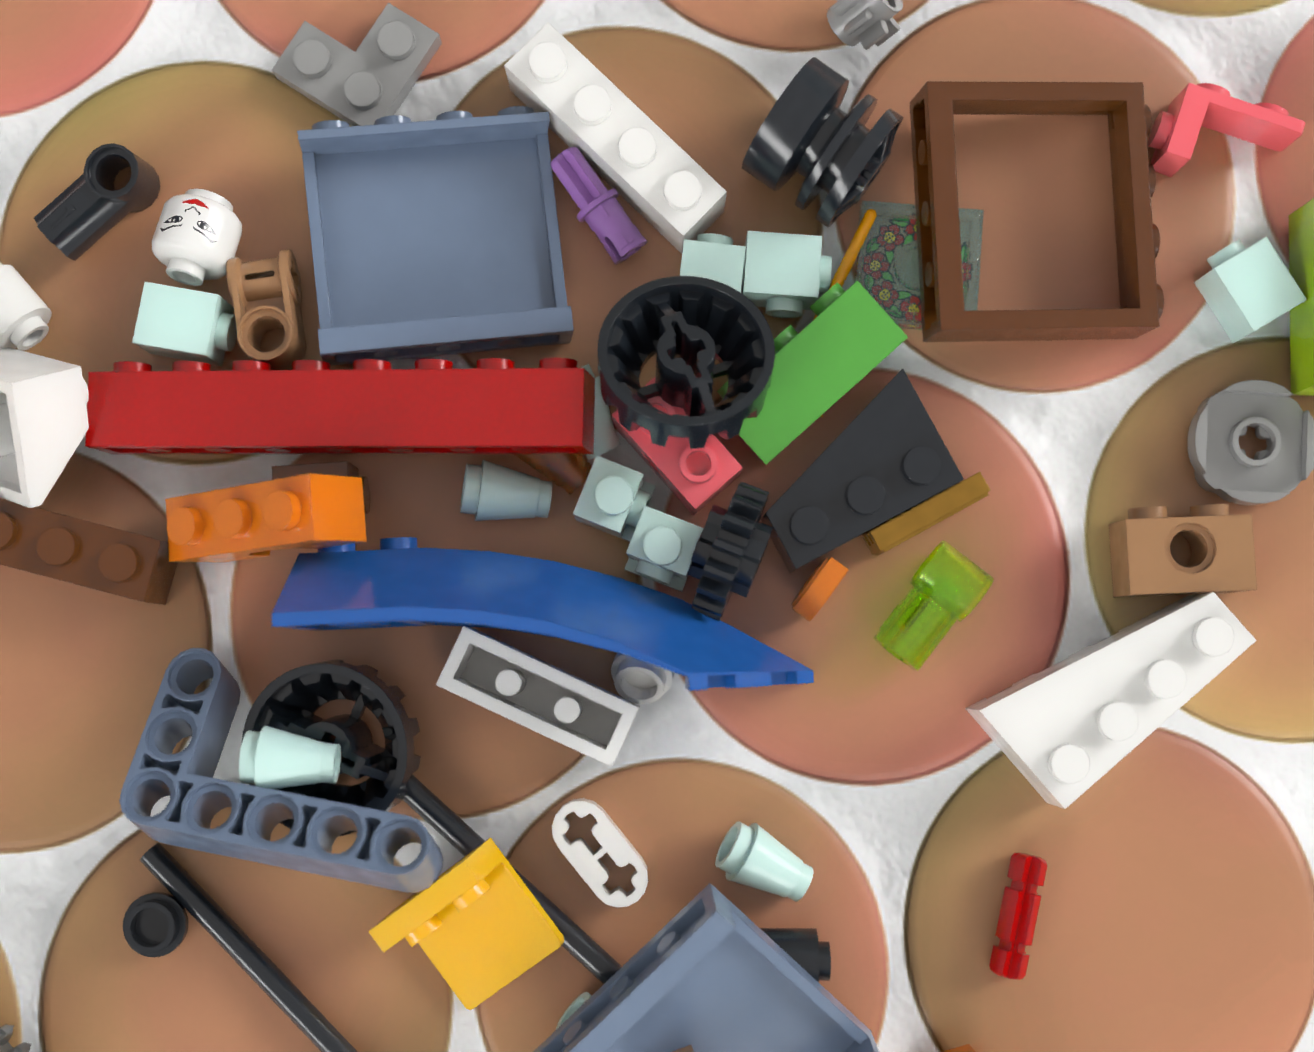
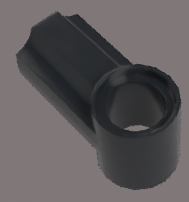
(93, 205)

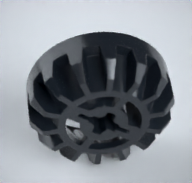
(687, 327)
(291, 704)

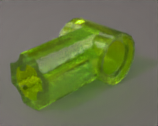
(941, 592)

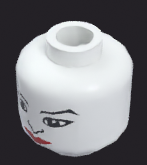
(196, 236)

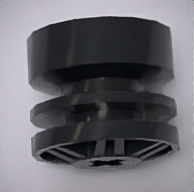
(821, 142)

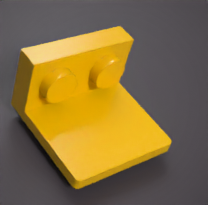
(474, 925)

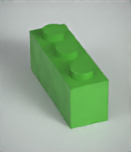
(819, 366)

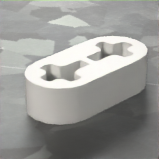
(587, 861)

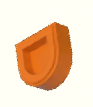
(818, 588)

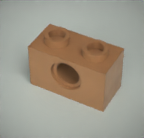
(1219, 559)

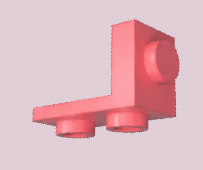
(1214, 108)

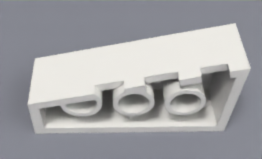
(1108, 697)

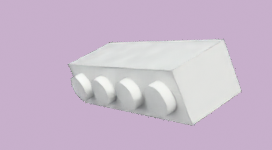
(615, 137)

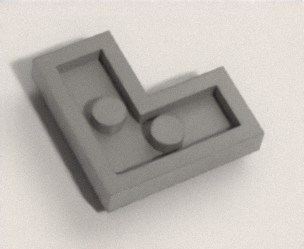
(363, 82)

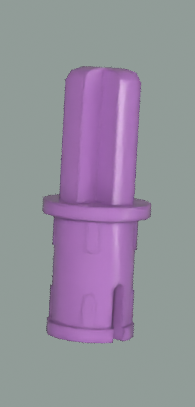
(598, 205)

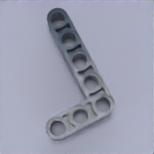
(255, 810)

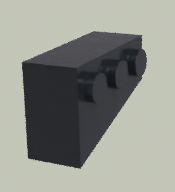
(864, 478)

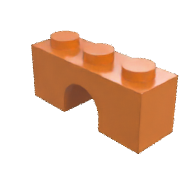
(266, 516)

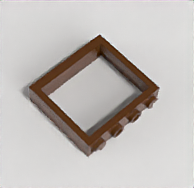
(939, 222)

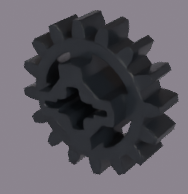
(729, 550)

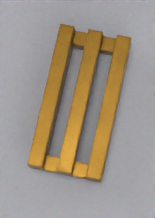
(927, 514)

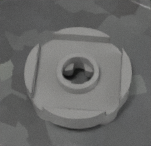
(1224, 466)

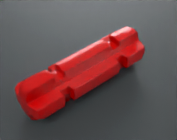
(1018, 916)

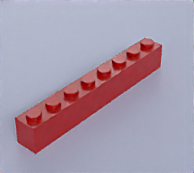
(343, 410)

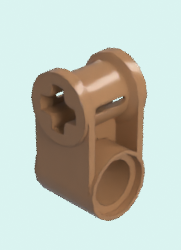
(264, 299)

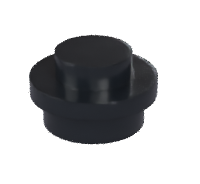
(155, 924)

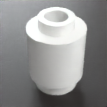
(21, 312)

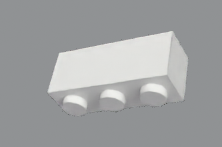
(538, 695)

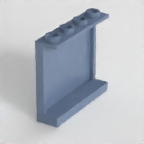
(434, 235)
(712, 986)

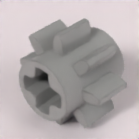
(864, 21)

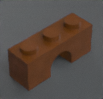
(85, 553)

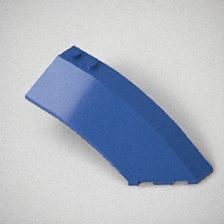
(525, 595)

